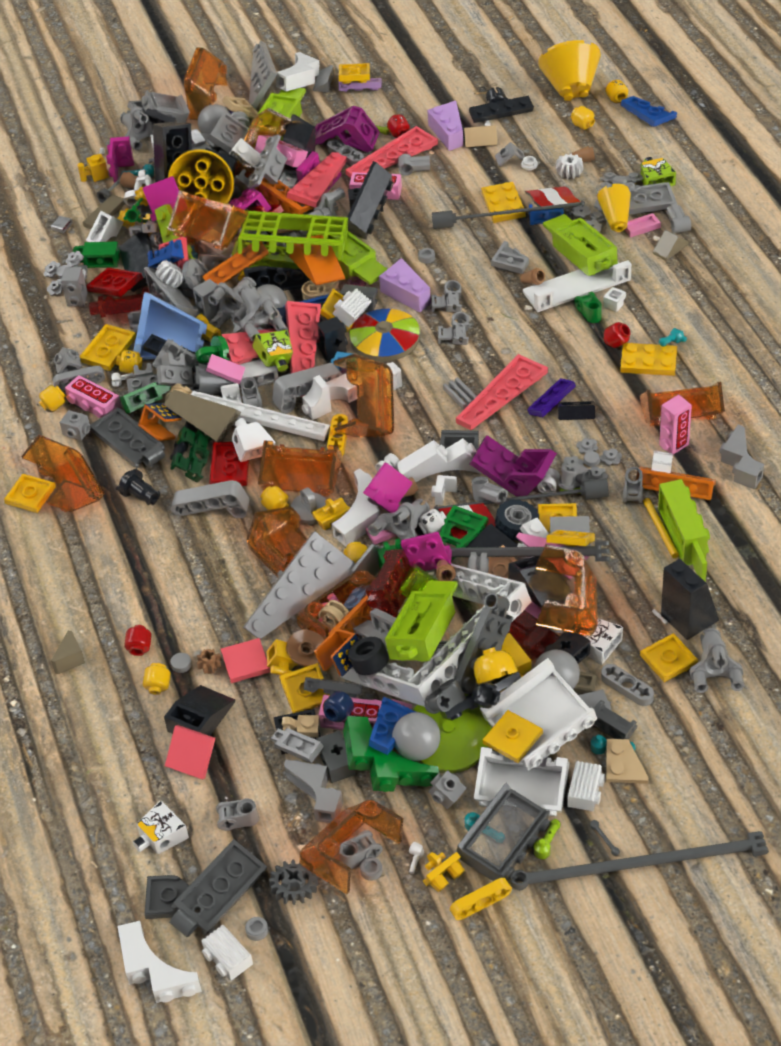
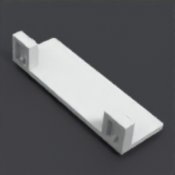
(577, 283)

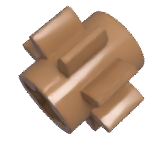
(209, 661)

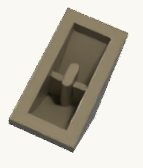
(669, 245)
(67, 655)

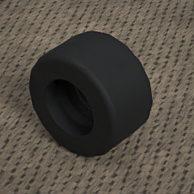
(368, 656)

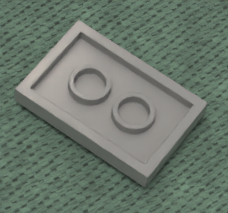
(227, 132)
(651, 198)

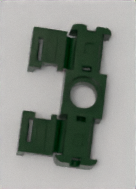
(192, 464)

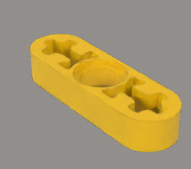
(341, 442)
(480, 899)

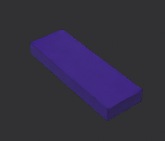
(551, 397)

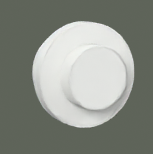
(529, 163)

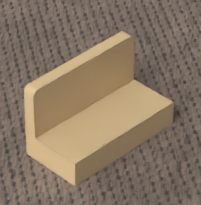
(480, 136)

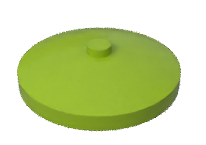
(459, 740)

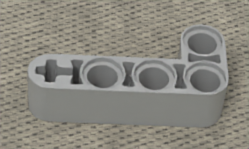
(298, 384)
(211, 497)

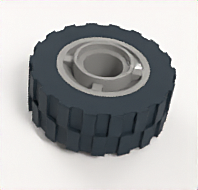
(513, 515)

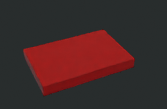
(114, 282)
(226, 465)

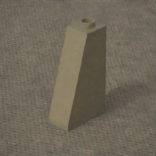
(206, 415)

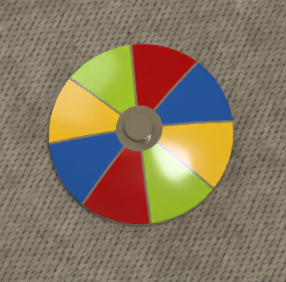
(384, 335)

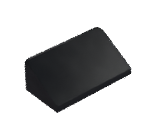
(576, 410)

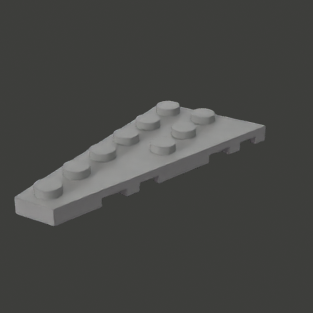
(262, 73)
(308, 576)

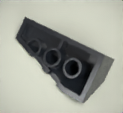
(281, 277)

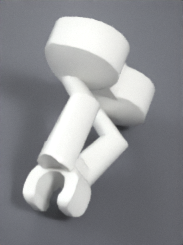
(142, 179)

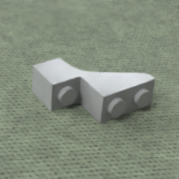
(734, 452)
(313, 781)

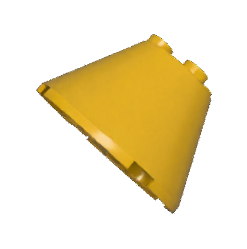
(571, 67)
(203, 175)

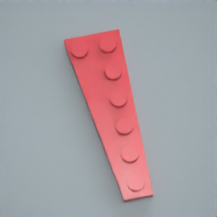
(409, 143)
(317, 181)
(303, 333)
(241, 346)
(506, 386)

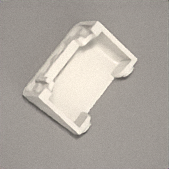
(541, 784)

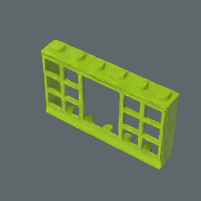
(312, 223)

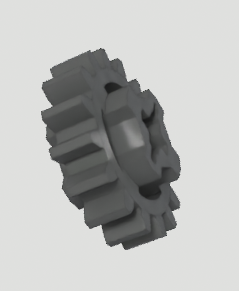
(293, 882)

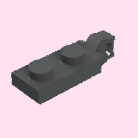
(331, 686)

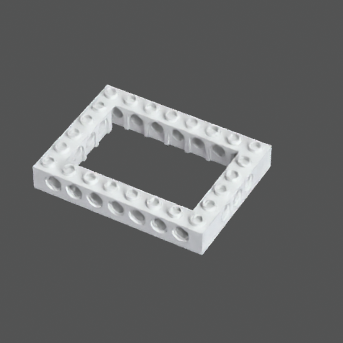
(415, 687)

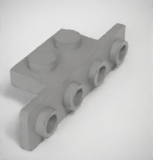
(270, 163)
(378, 627)

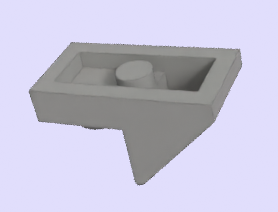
(212, 260)

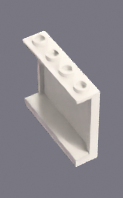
(548, 703)

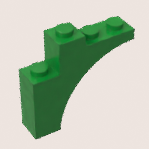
(384, 769)

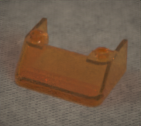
(201, 77)
(264, 124)
(374, 397)
(705, 402)
(69, 470)
(579, 609)
(308, 615)
(322, 850)

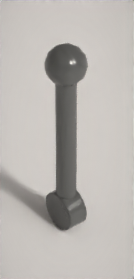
(595, 826)

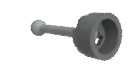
(104, 192)

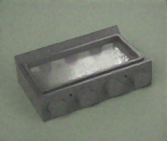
(503, 834)

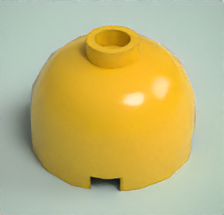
(493, 665)

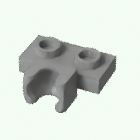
(173, 371)
(142, 378)

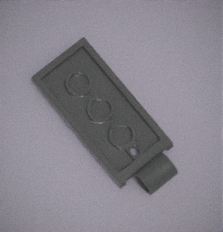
(128, 439)
(489, 633)
(216, 889)

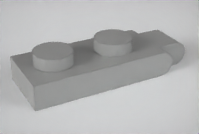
(297, 744)

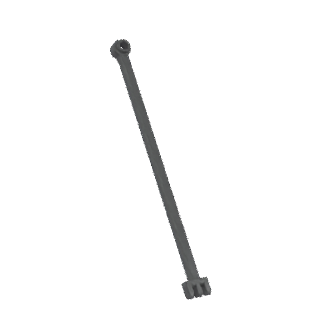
(532, 551)
(754, 843)

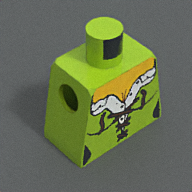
(657, 172)
(274, 349)

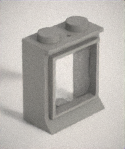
(166, 105)

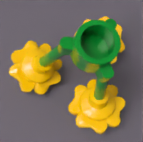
(132, 215)

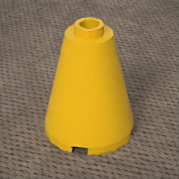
(615, 205)

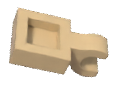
(306, 724)

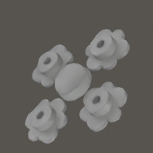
(632, 178)
(596, 217)
(56, 269)
(592, 458)

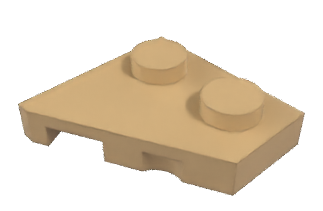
(240, 104)
(623, 763)

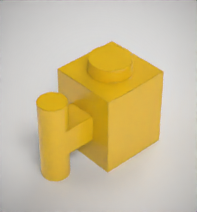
(96, 168)
(279, 659)

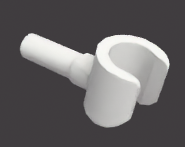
(117, 378)
(417, 850)

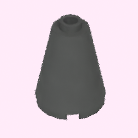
(208, 382)

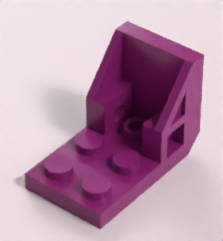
(361, 129)
(512, 472)

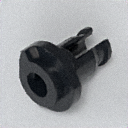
(132, 484)

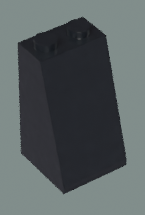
(686, 600)

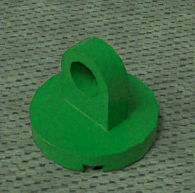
(217, 347)

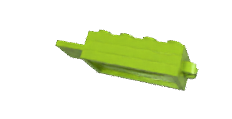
(285, 103)
(582, 244)
(358, 259)
(684, 525)
(422, 622)

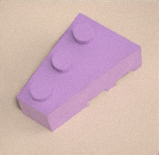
(446, 124)
(405, 286)

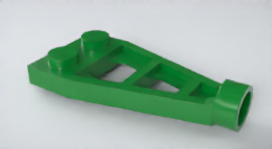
(464, 520)

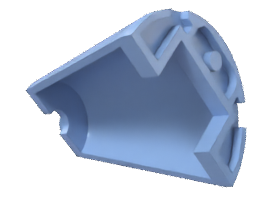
(167, 323)

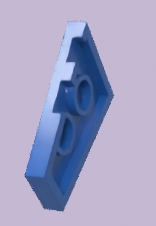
(643, 110)
(388, 715)

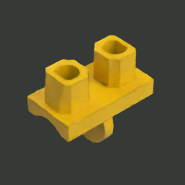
(330, 512)
(450, 865)

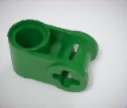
(589, 307)

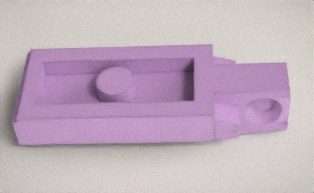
(372, 84)

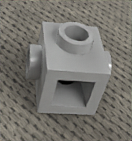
(67, 360)
(75, 425)
(446, 789)

